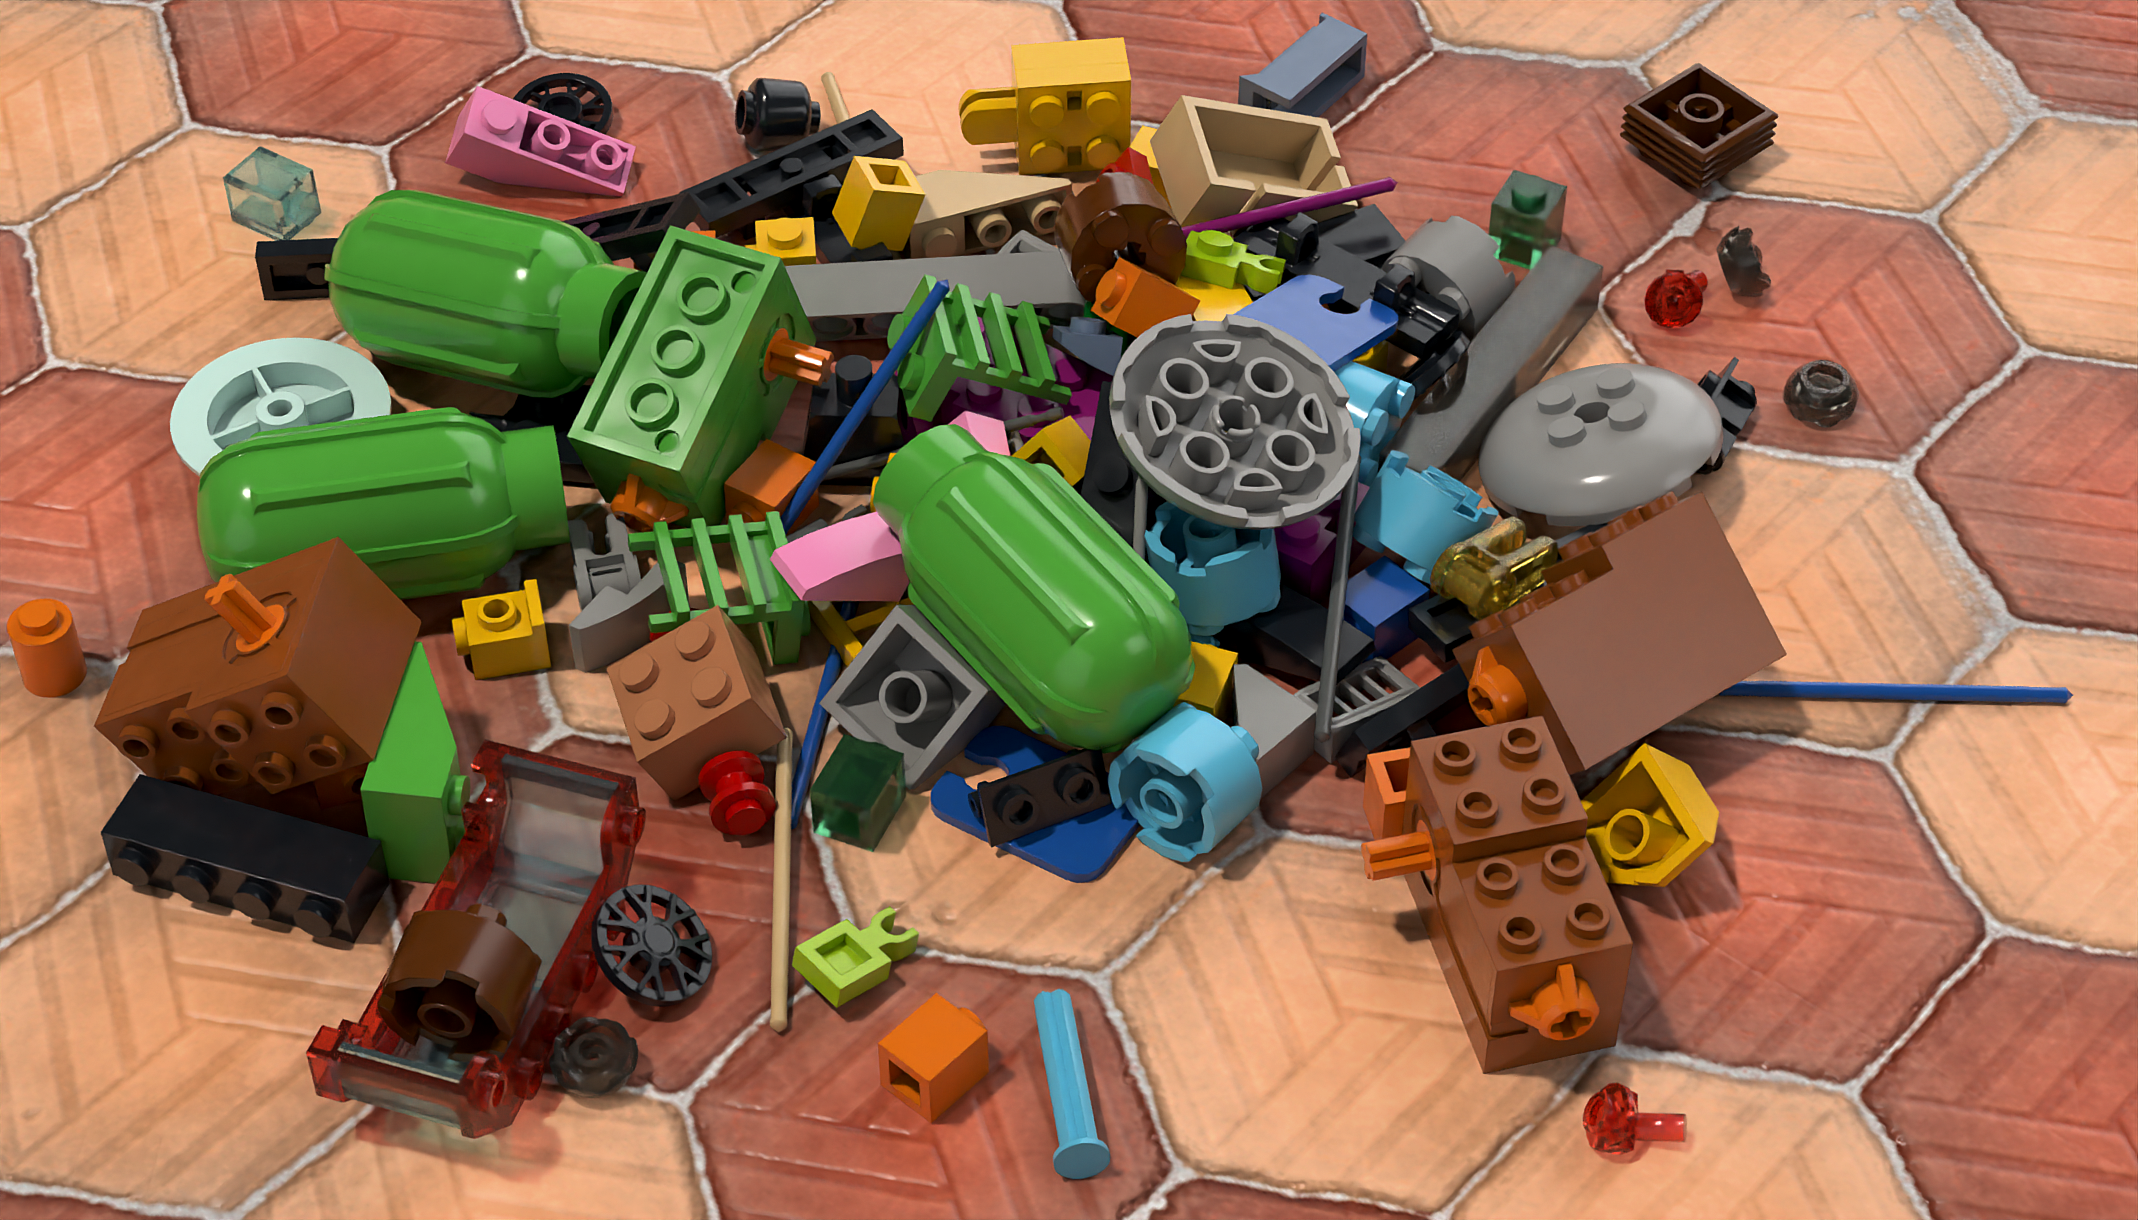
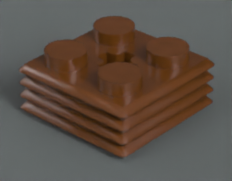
(1698, 126)

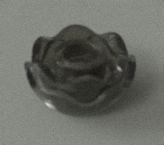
(1742, 263)
(1821, 393)
(588, 1040)

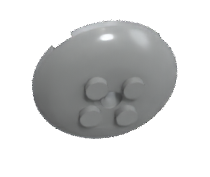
(1282, 411)
(1599, 443)

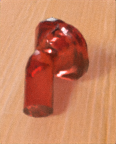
(1675, 297)
(1615, 1123)

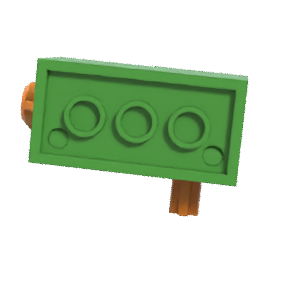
(694, 380)

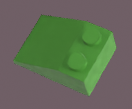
(415, 781)

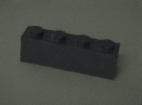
(246, 858)

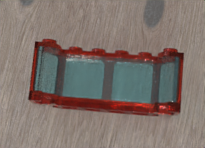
(546, 853)

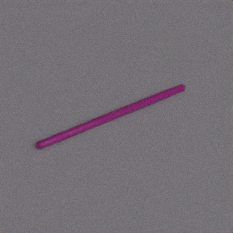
(1294, 207)

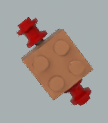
(701, 717)

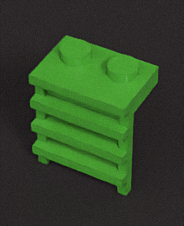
(955, 347)
(766, 591)

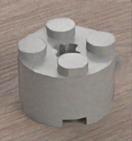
(1457, 267)

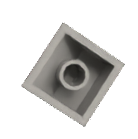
(913, 695)

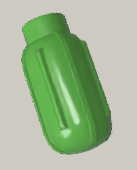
(478, 292)
(415, 495)
(1035, 590)

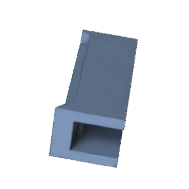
(1309, 72)

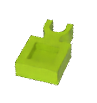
(1222, 262)
(851, 961)

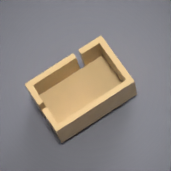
(1244, 158)

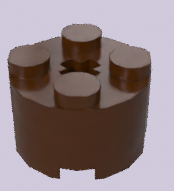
(1116, 220)
(459, 981)

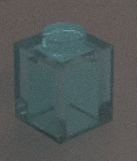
(272, 194)

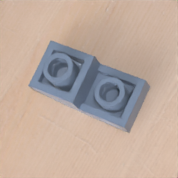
(1091, 342)

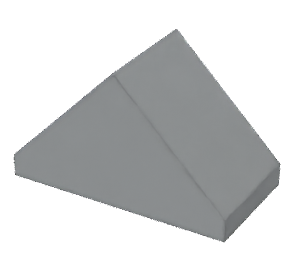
(1276, 722)

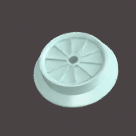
(273, 388)

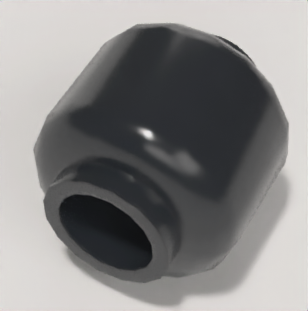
(776, 113)

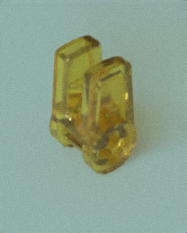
(1493, 567)

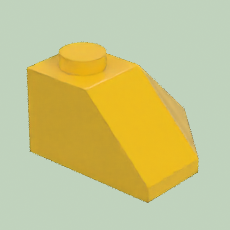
(1649, 819)

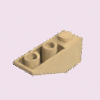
(981, 211)

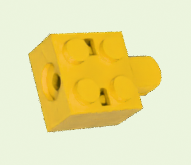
(1063, 106)

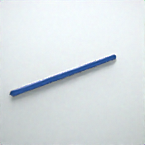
(864, 404)
(1899, 691)
(817, 722)

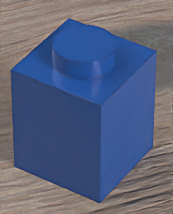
(1379, 605)

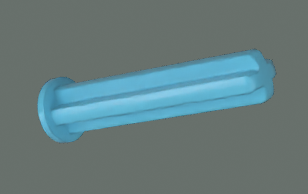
(1079, 1149)

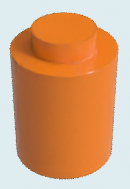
(47, 647)

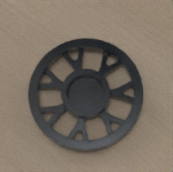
(568, 104)
(1427, 372)
(651, 945)

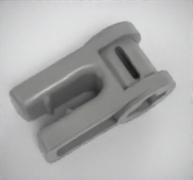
(592, 571)

